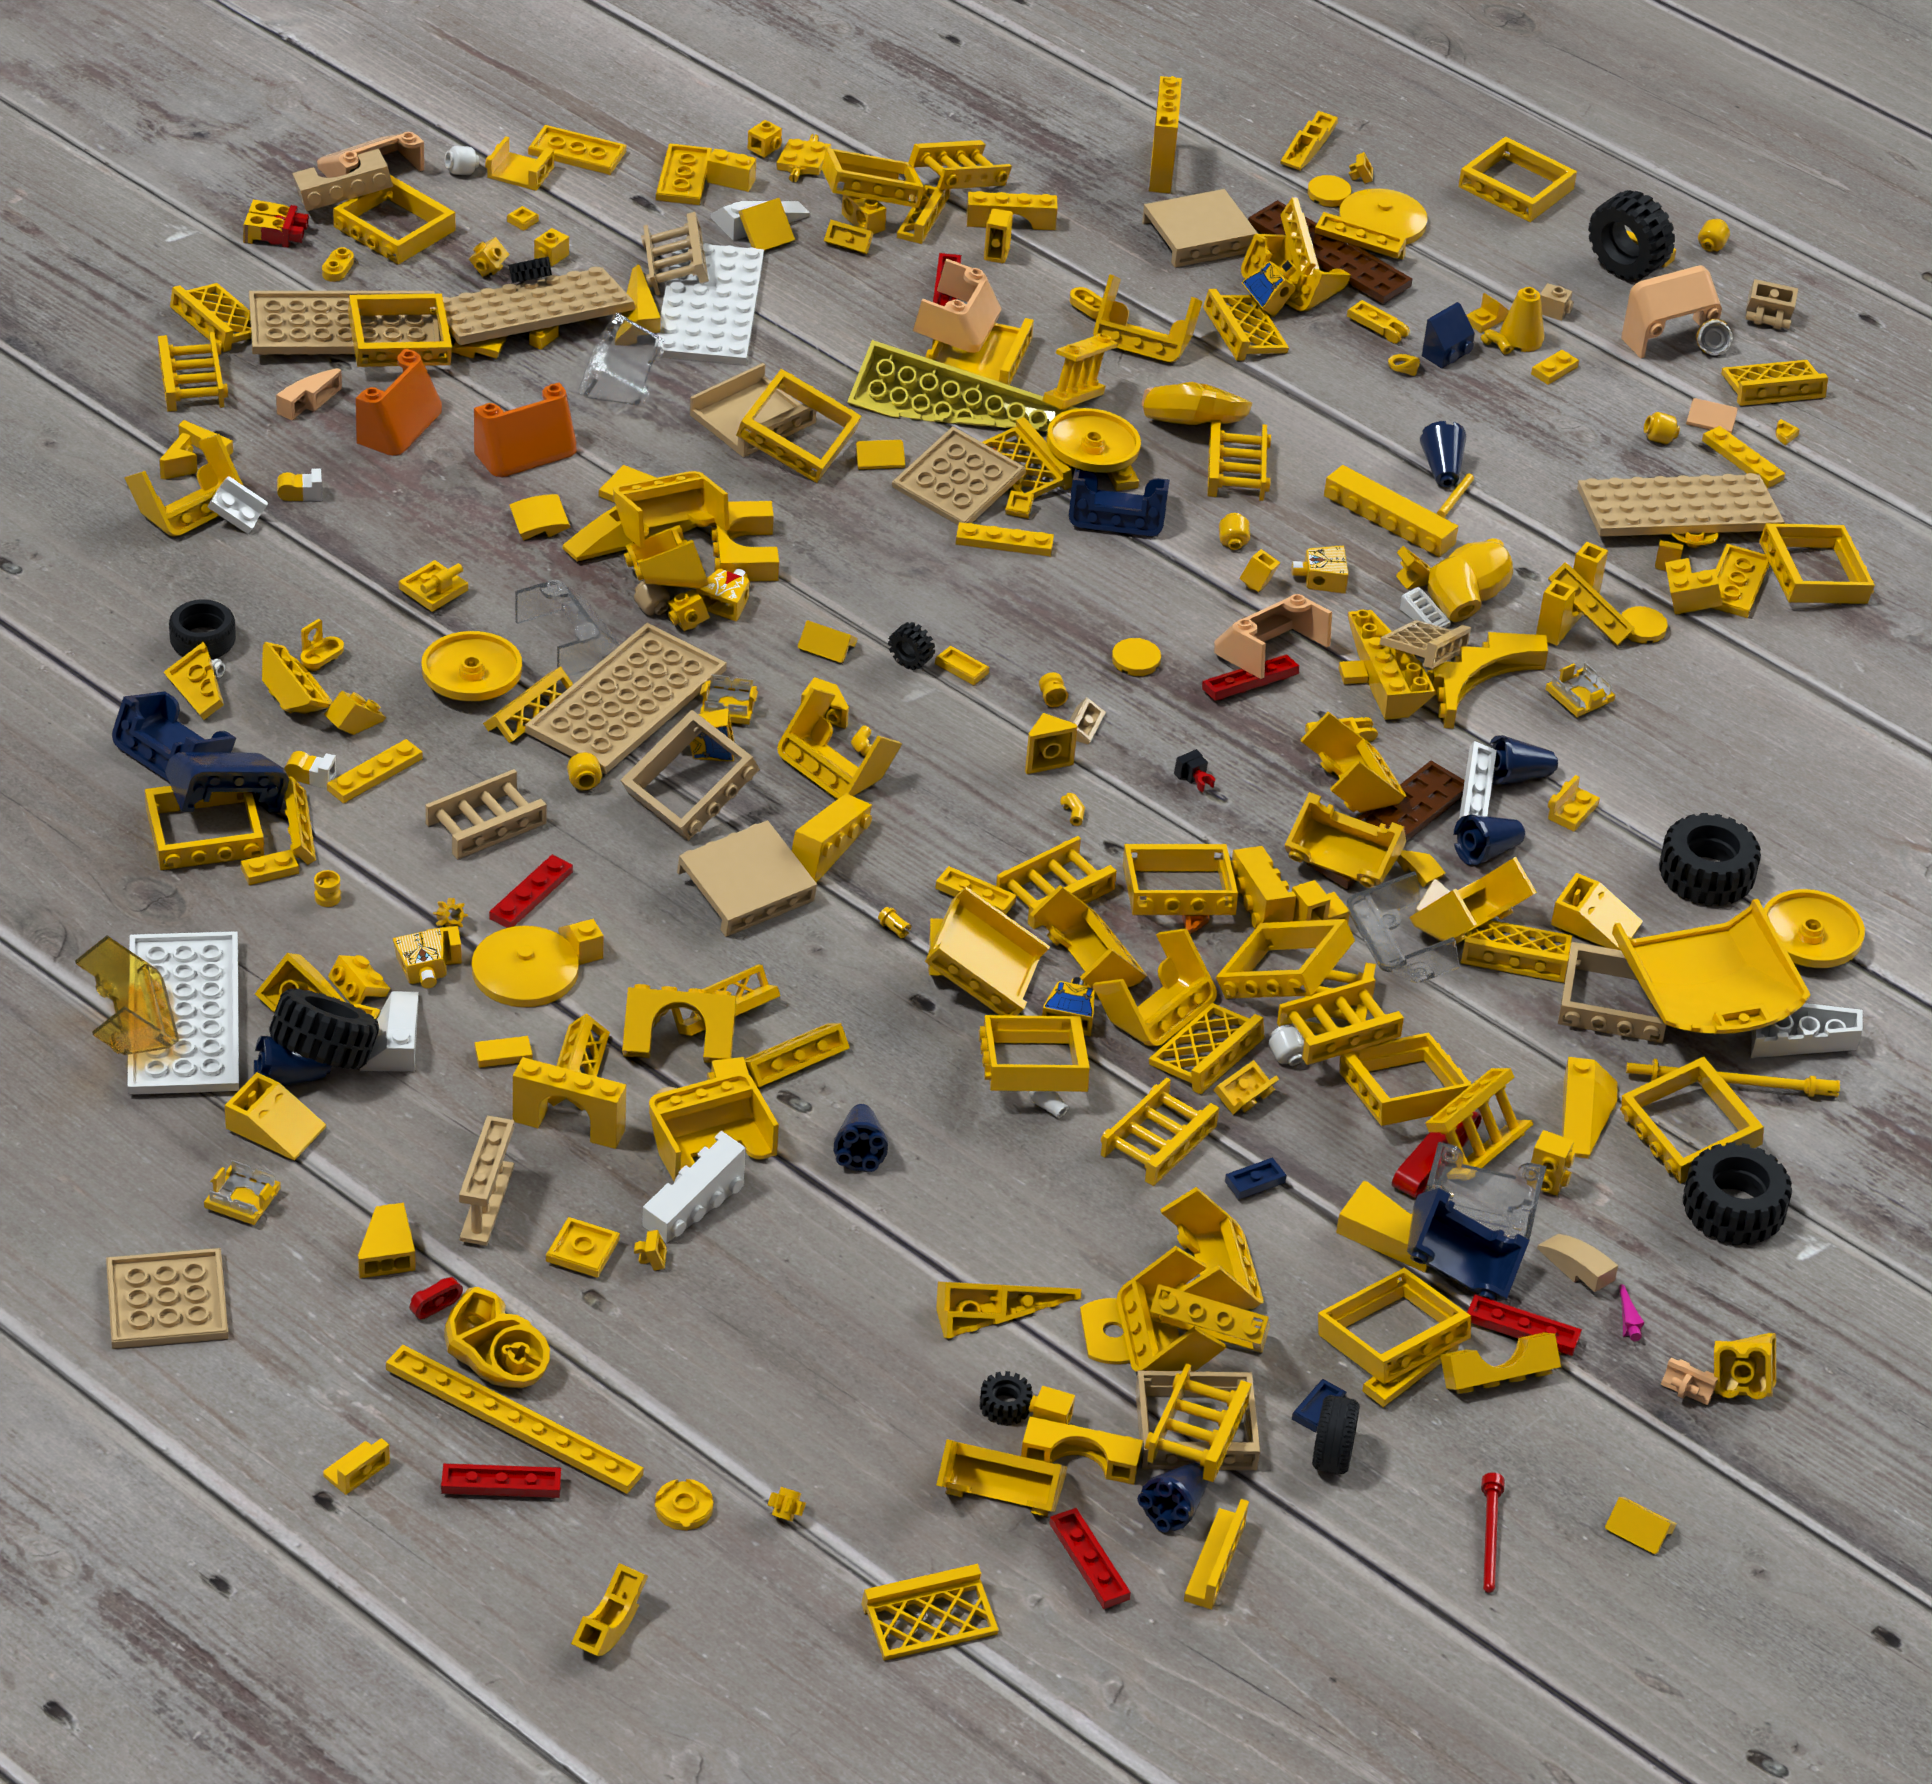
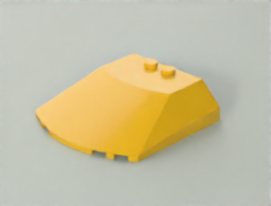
(1717, 974)

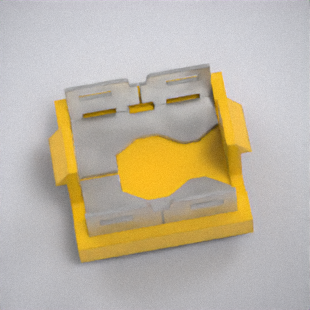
(1580, 691)
(730, 694)
(242, 1192)

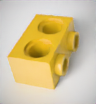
(864, 213)

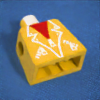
(726, 593)

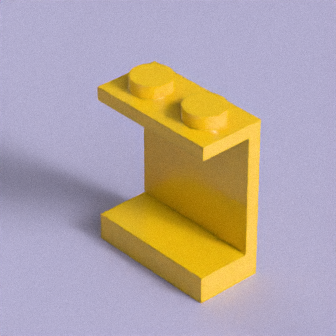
(518, 168)

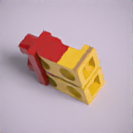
(274, 223)

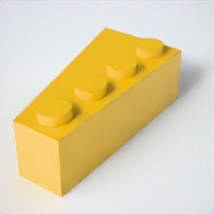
(830, 834)
(1262, 886)

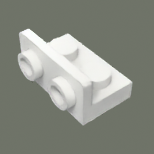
(237, 504)

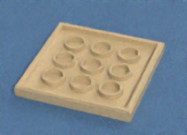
(958, 477)
(166, 1298)

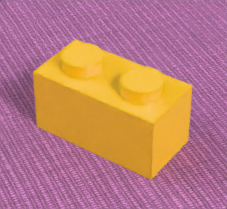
(542, 337)

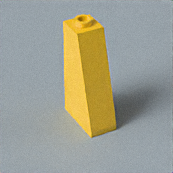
(1378, 1224)

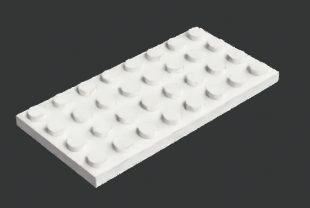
(712, 317)
(203, 997)

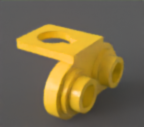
(320, 650)

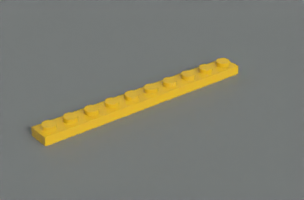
(515, 1419)

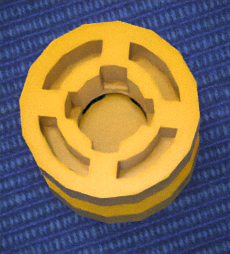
(1053, 689)
(327, 888)

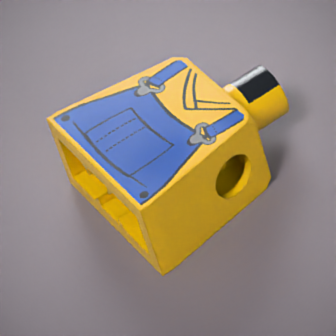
(1271, 286)
(705, 747)
(1072, 1000)

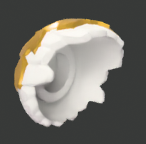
(1714, 337)

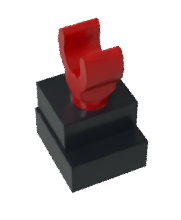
(1193, 768)

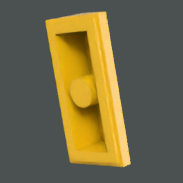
(880, 454)

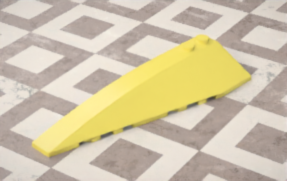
(928, 390)

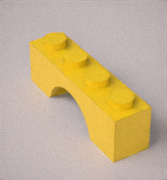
(1037, 209)
(1532, 1355)
(1114, 1453)

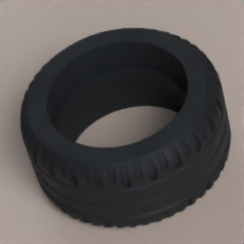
(202, 614)
(1335, 1434)

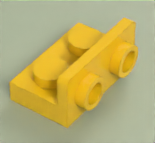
(1571, 805)

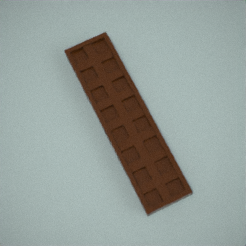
(1366, 271)
(1427, 796)

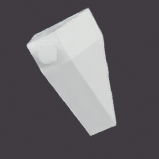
(730, 222)
(397, 1034)

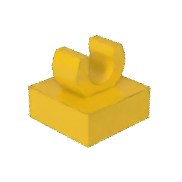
(1361, 168)
(652, 1250)

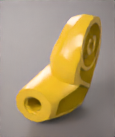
(1194, 404)
(1468, 577)
(493, 1343)

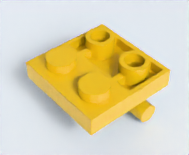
(434, 585)

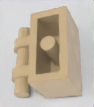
(1771, 304)

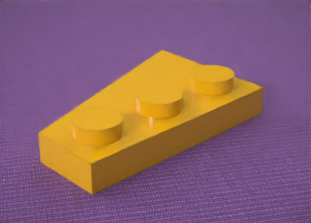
(197, 681)

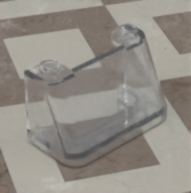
(621, 363)
(1488, 1195)

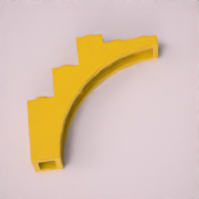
(1475, 665)

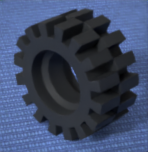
(530, 269)
(911, 645)
(1004, 1410)

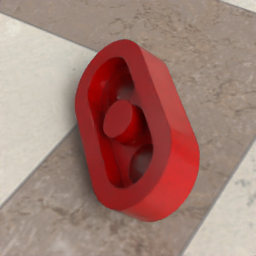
(435, 1297)

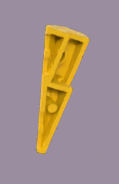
(645, 310)
(976, 1305)

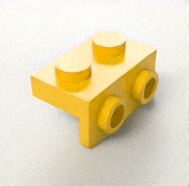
(357, 979)
(1244, 1087)

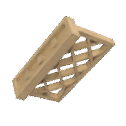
(1428, 641)

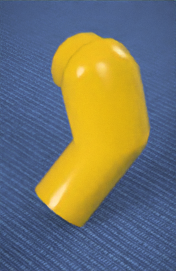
(1498, 338)
(860, 740)
(1071, 801)

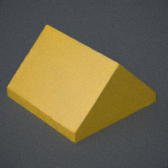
(1050, 744)

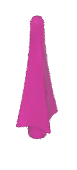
(1631, 1319)

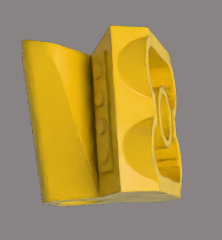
(1746, 1366)

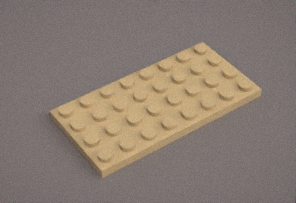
(534, 305)
(321, 325)
(1679, 504)
(626, 697)

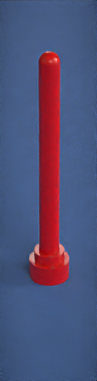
(1492, 1486)

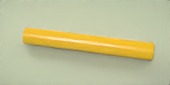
(1455, 495)

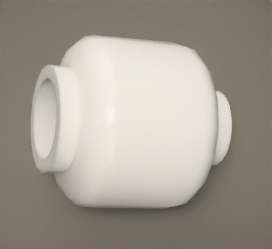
(461, 160)
(1287, 1045)

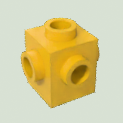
(764, 138)
(489, 257)
(687, 610)

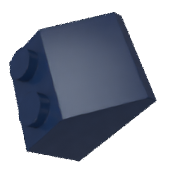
(1448, 336)

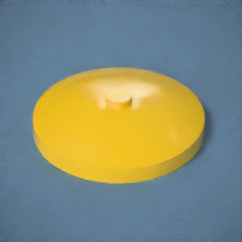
(1386, 211)
(1093, 440)
(471, 666)
(1816, 927)
(525, 966)

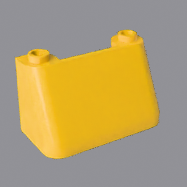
(1309, 289)
(667, 560)
(1344, 843)

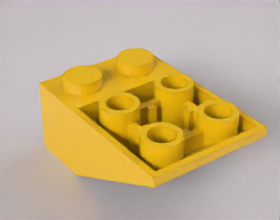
(1591, 911)
(272, 1117)

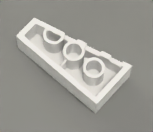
(1809, 1031)

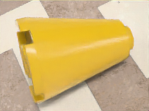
(1524, 321)

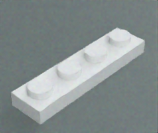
(1478, 780)

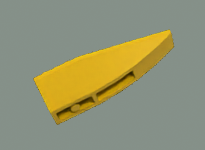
(607, 536)
(1393, 675)

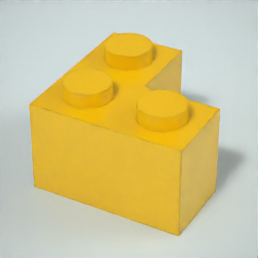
(1692, 590)
(1315, 904)

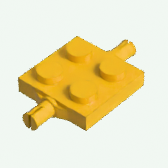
(802, 157)

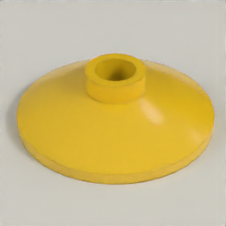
(1696, 539)

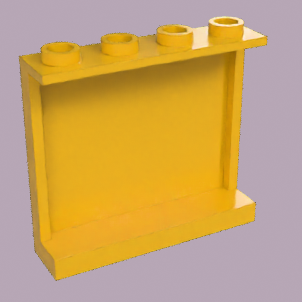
(997, 357)
(986, 953)

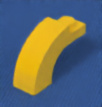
(611, 1618)

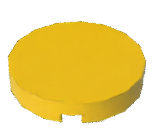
(1328, 190)
(1648, 624)
(1136, 656)
(684, 1504)

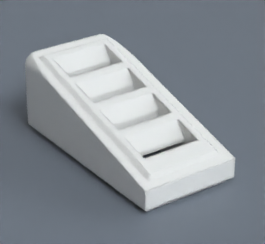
(1418, 605)

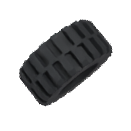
(1646, 222)
(1704, 879)
(324, 1029)
(1734, 1217)

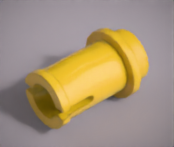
(893, 921)

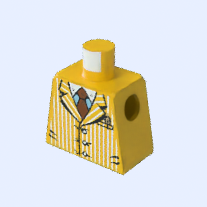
(1323, 569)
(422, 956)

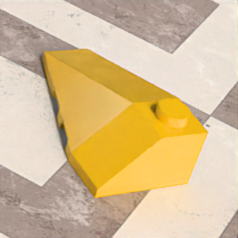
(293, 973)
(1587, 1103)

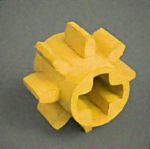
(443, 913)
(786, 1504)

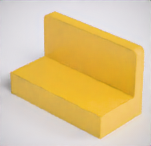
(826, 641)
(358, 1465)
(1639, 1525)

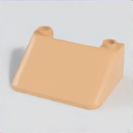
(343, 161)

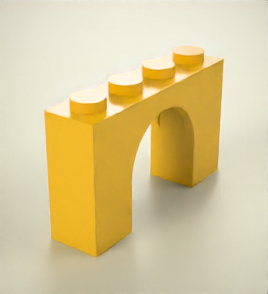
(746, 519)
(1557, 607)
(647, 1004)
(600, 1098)

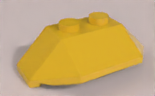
(291, 681)

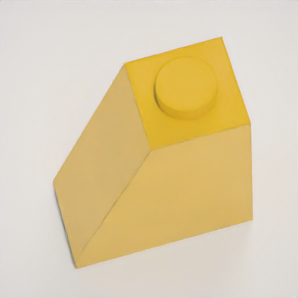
(387, 1243)

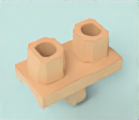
(1689, 1381)

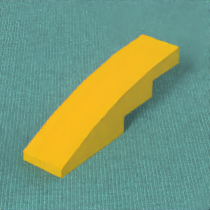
(1309, 141)

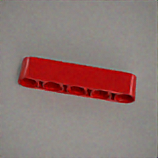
(1415, 1170)

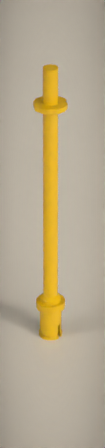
(1810, 1085)

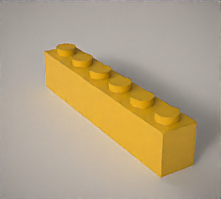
(1391, 510)

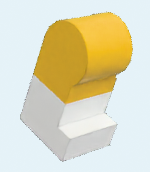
(300, 486)
(311, 769)

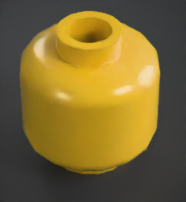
(1714, 235)
(1661, 428)
(1234, 530)
(584, 771)

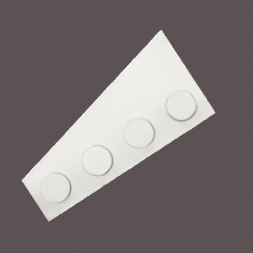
(697, 1188)

